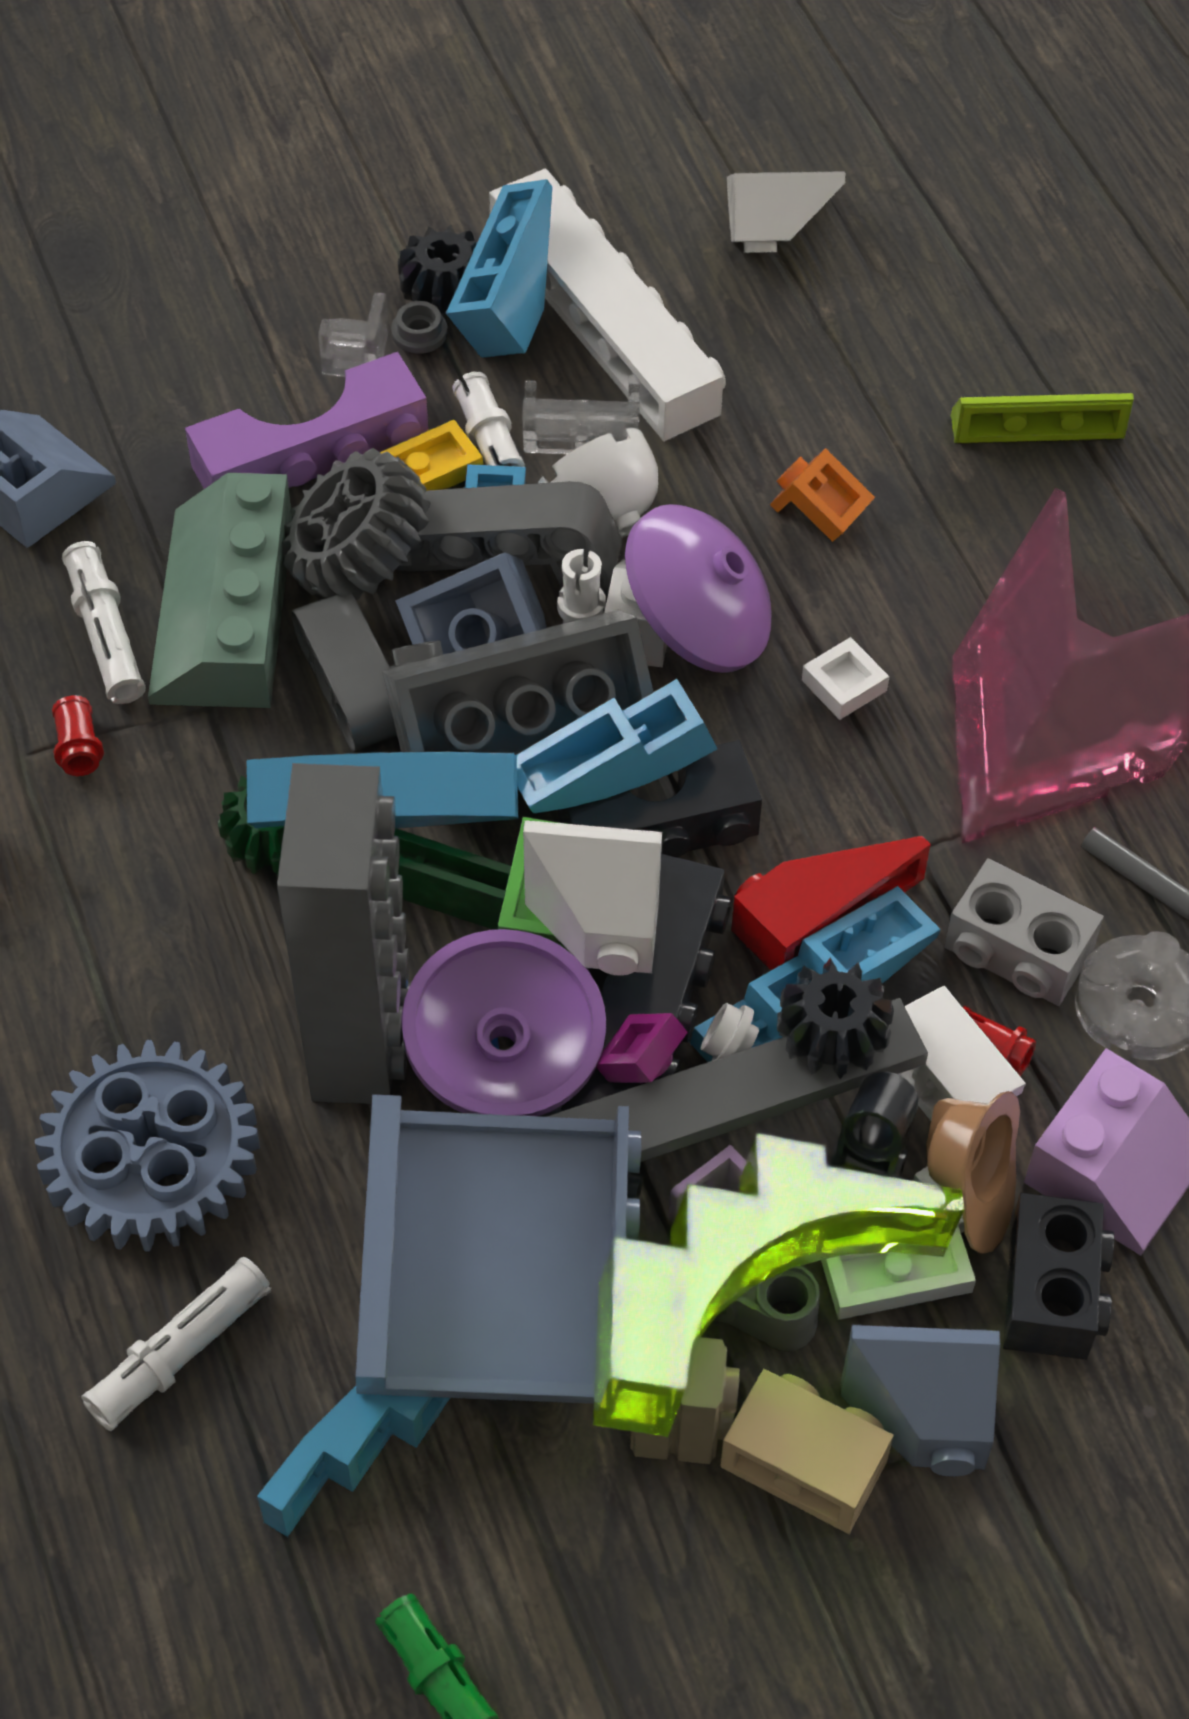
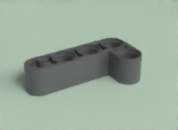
(523, 520)

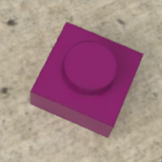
(641, 1048)

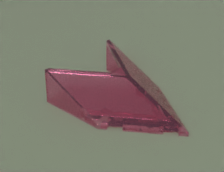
(1053, 704)

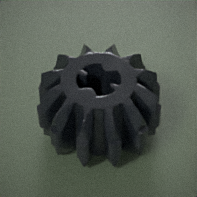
(434, 266)
(835, 1018)

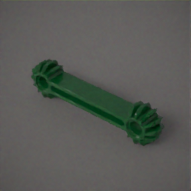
(431, 871)

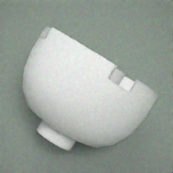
(619, 471)

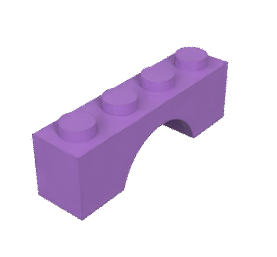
(376, 411)

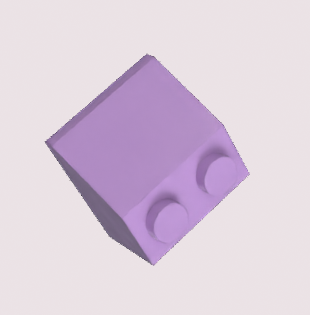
(1119, 1146)

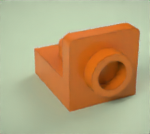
(823, 493)

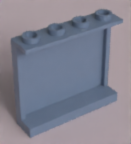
(489, 1251)

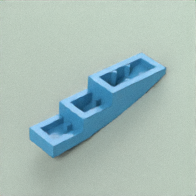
(426, 786)
(877, 936)
(343, 1450)

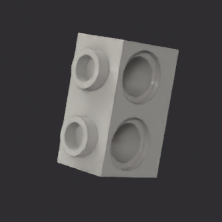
(1029, 920)

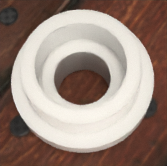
(730, 1032)

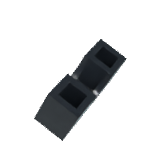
(712, 807)

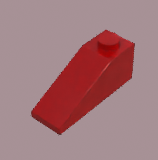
(812, 892)

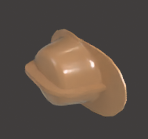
(975, 1151)

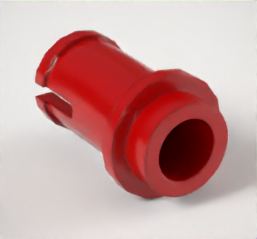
(77, 747)
(1012, 1044)

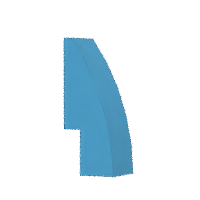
(613, 751)

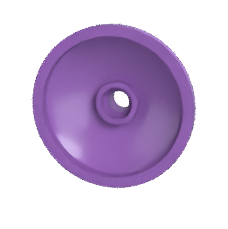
(698, 588)
(508, 988)

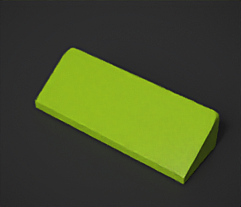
(1041, 417)

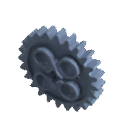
(147, 1145)

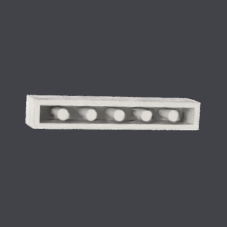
(625, 321)

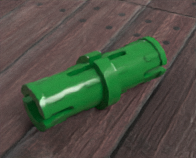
(432, 1663)

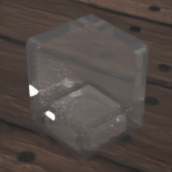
(354, 342)

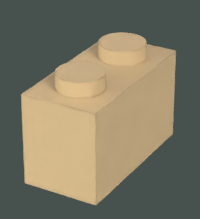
(807, 1449)

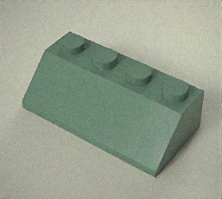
(223, 595)

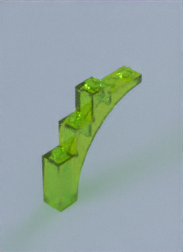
(722, 1244)

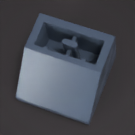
(43, 477)

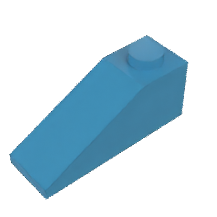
(507, 273)

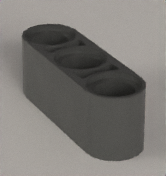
(347, 668)

